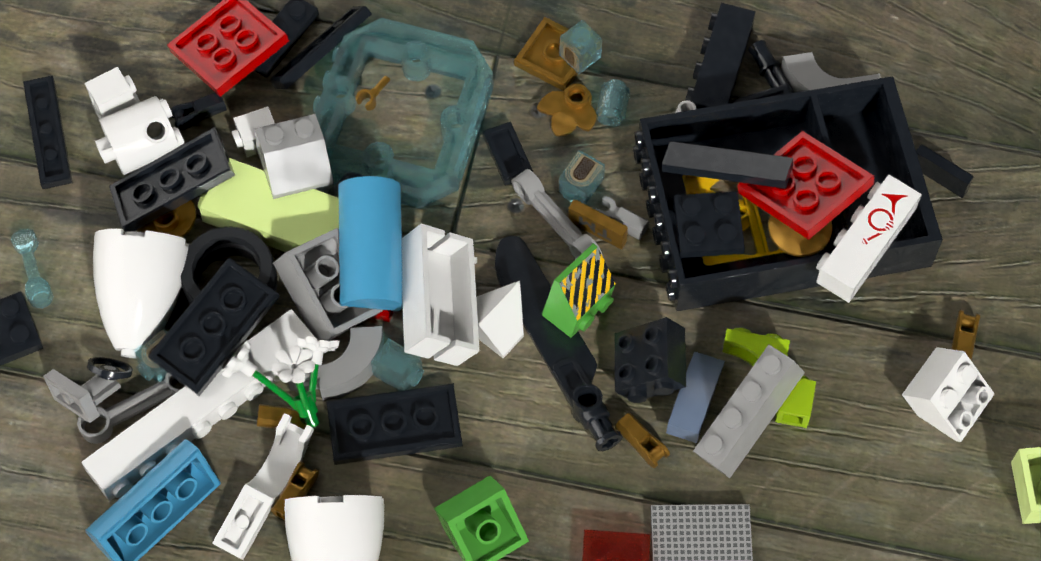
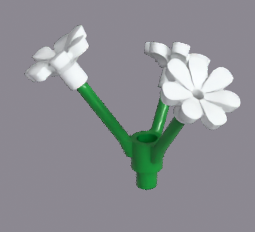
(290, 367)

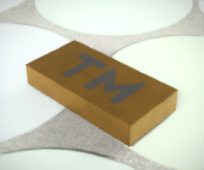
(598, 224)

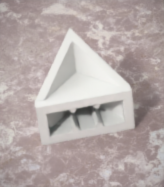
(500, 318)

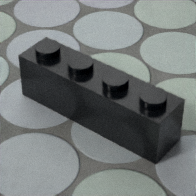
(722, 57)

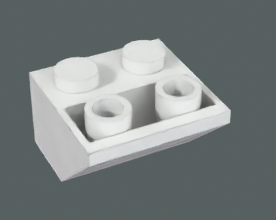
(949, 392)

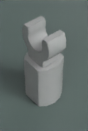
(636, 224)

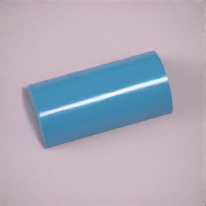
(370, 243)
(154, 504)

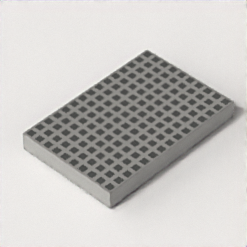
(701, 532)

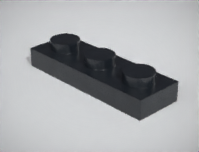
(294, 21)

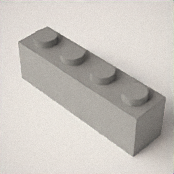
(749, 411)

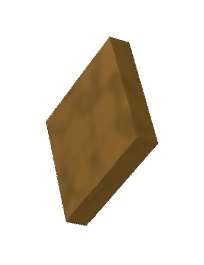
(542, 58)

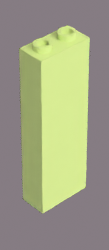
(279, 222)

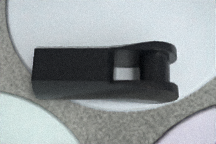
(202, 108)

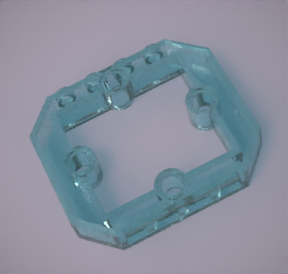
(439, 55)

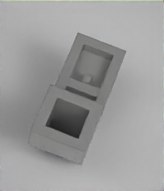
(806, 75)
(351, 368)

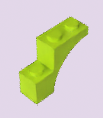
(749, 347)

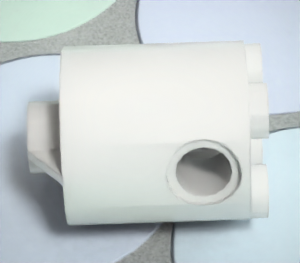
(128, 139)

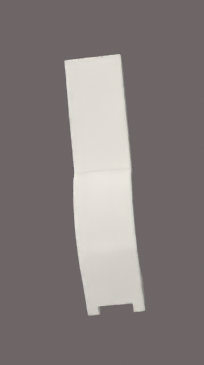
(264, 489)

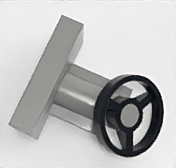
(84, 399)

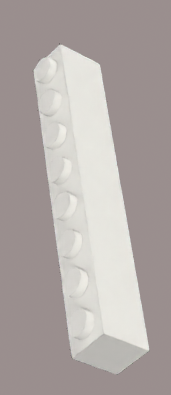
(189, 416)

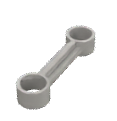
(532, 192)
(129, 408)

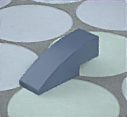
(695, 399)

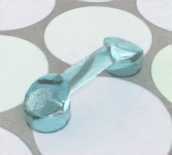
(36, 289)

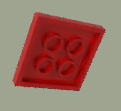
(228, 44)
(817, 189)

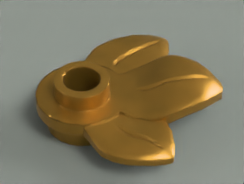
(567, 113)

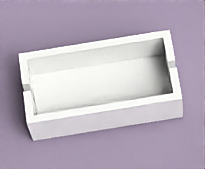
(439, 295)

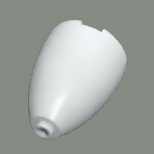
(136, 284)
(334, 527)

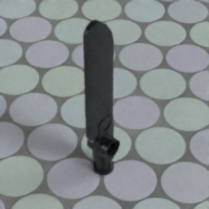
(565, 357)

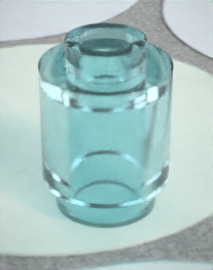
(613, 102)

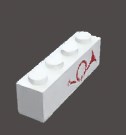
(867, 238)

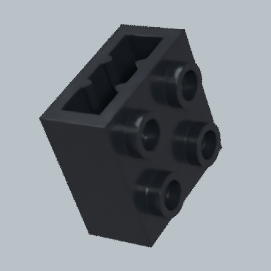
(650, 360)

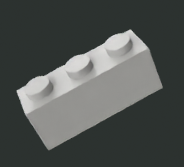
(314, 285)

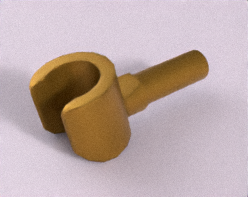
(372, 94)

